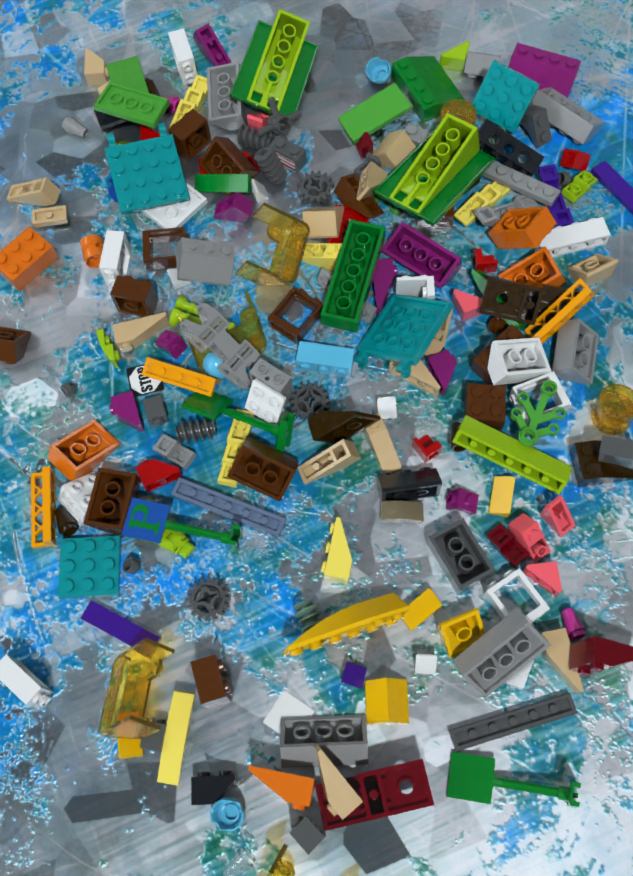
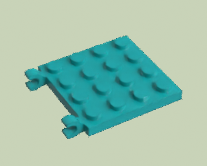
(146, 172)
(403, 331)

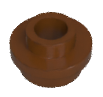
(497, 325)

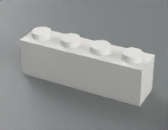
(576, 237)

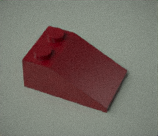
(597, 655)

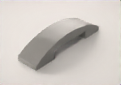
(490, 216)

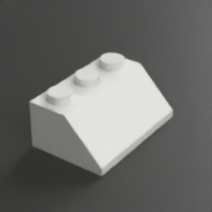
(517, 361)

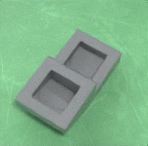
(174, 452)

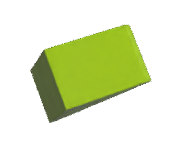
(455, 58)

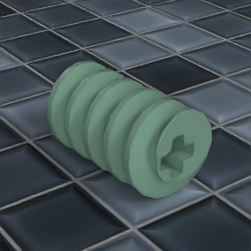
(307, 614)

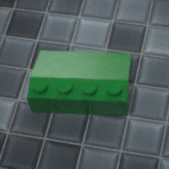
(424, 85)

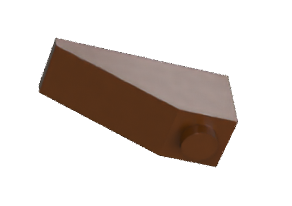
(347, 193)

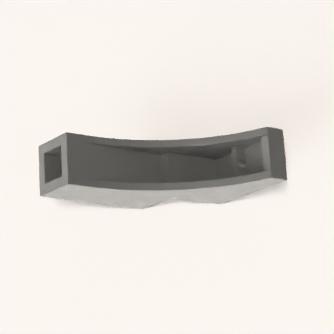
(537, 125)
(616, 451)

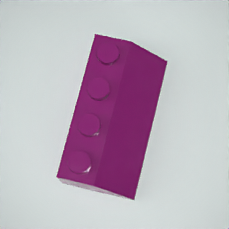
(545, 67)
(422, 255)

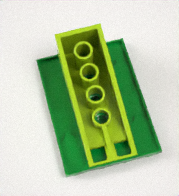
(276, 64)
(437, 171)

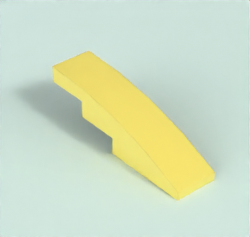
(193, 99)
(490, 196)
(235, 439)
(176, 737)

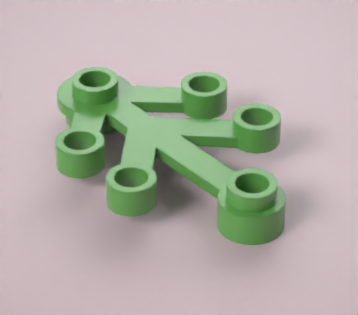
(536, 416)

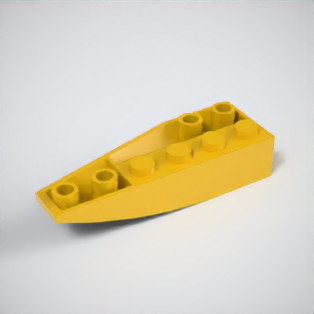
(350, 622)

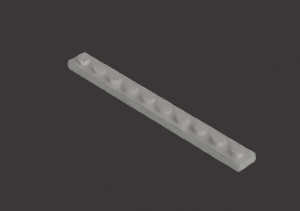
(502, 174)

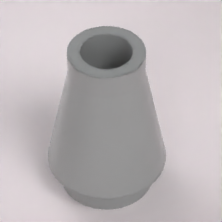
(72, 126)

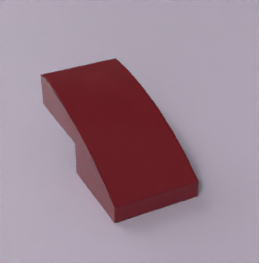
(507, 546)

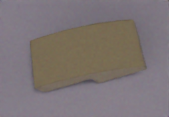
(402, 511)

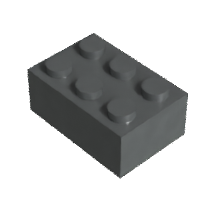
(460, 556)

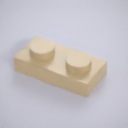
(49, 216)

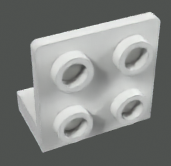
(417, 286)
(266, 402)
(76, 496)

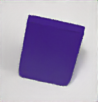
(354, 675)

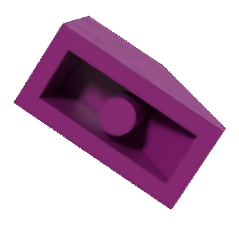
(234, 208)
(442, 368)
(126, 410)

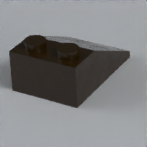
(339, 425)
(593, 472)

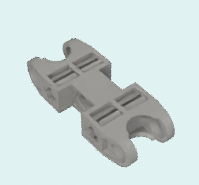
(221, 344)

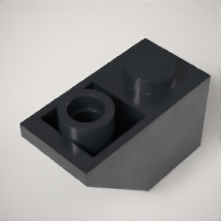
(209, 789)

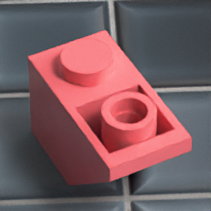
(529, 535)

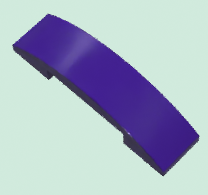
(561, 214)

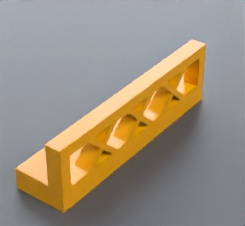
(563, 315)
(180, 376)
(49, 506)

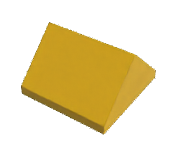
(461, 632)
(386, 701)

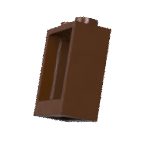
(160, 236)
(287, 329)

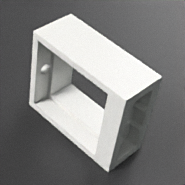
(183, 56)
(115, 256)
(560, 397)
(508, 577)
(24, 683)

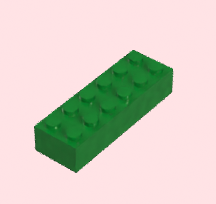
(353, 276)

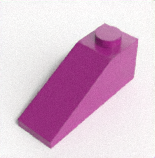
(210, 46)
(383, 282)

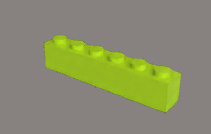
(512, 454)

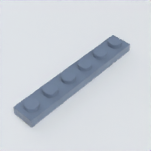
(228, 507)

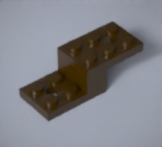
(524, 302)

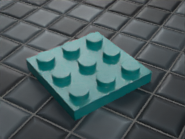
(504, 96)
(90, 567)

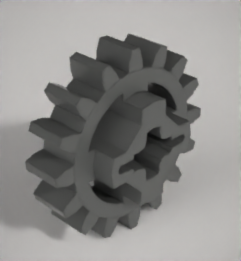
(315, 188)
(300, 402)
(200, 602)

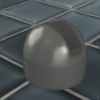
(565, 178)
(68, 389)
(131, 565)

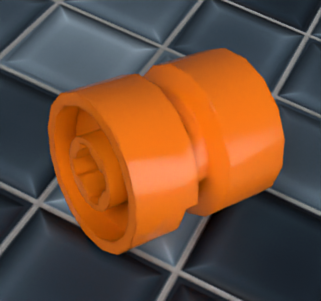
(92, 250)

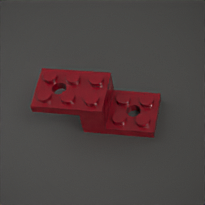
(381, 794)

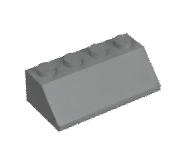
(222, 109)
(568, 115)
(501, 652)
(339, 737)

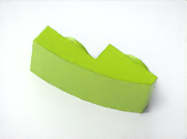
(579, 186)
(111, 353)

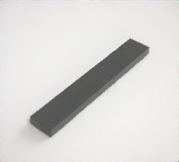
(512, 722)

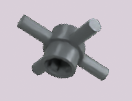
(273, 121)

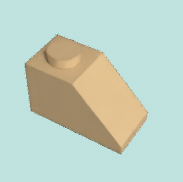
(95, 69)

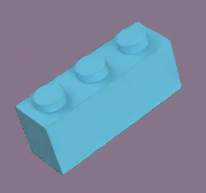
(325, 359)

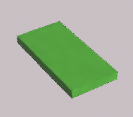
(127, 73)
(131, 104)
(374, 112)

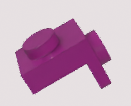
(172, 343)
(462, 500)

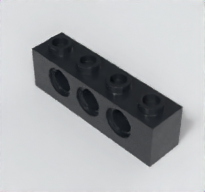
(517, 148)

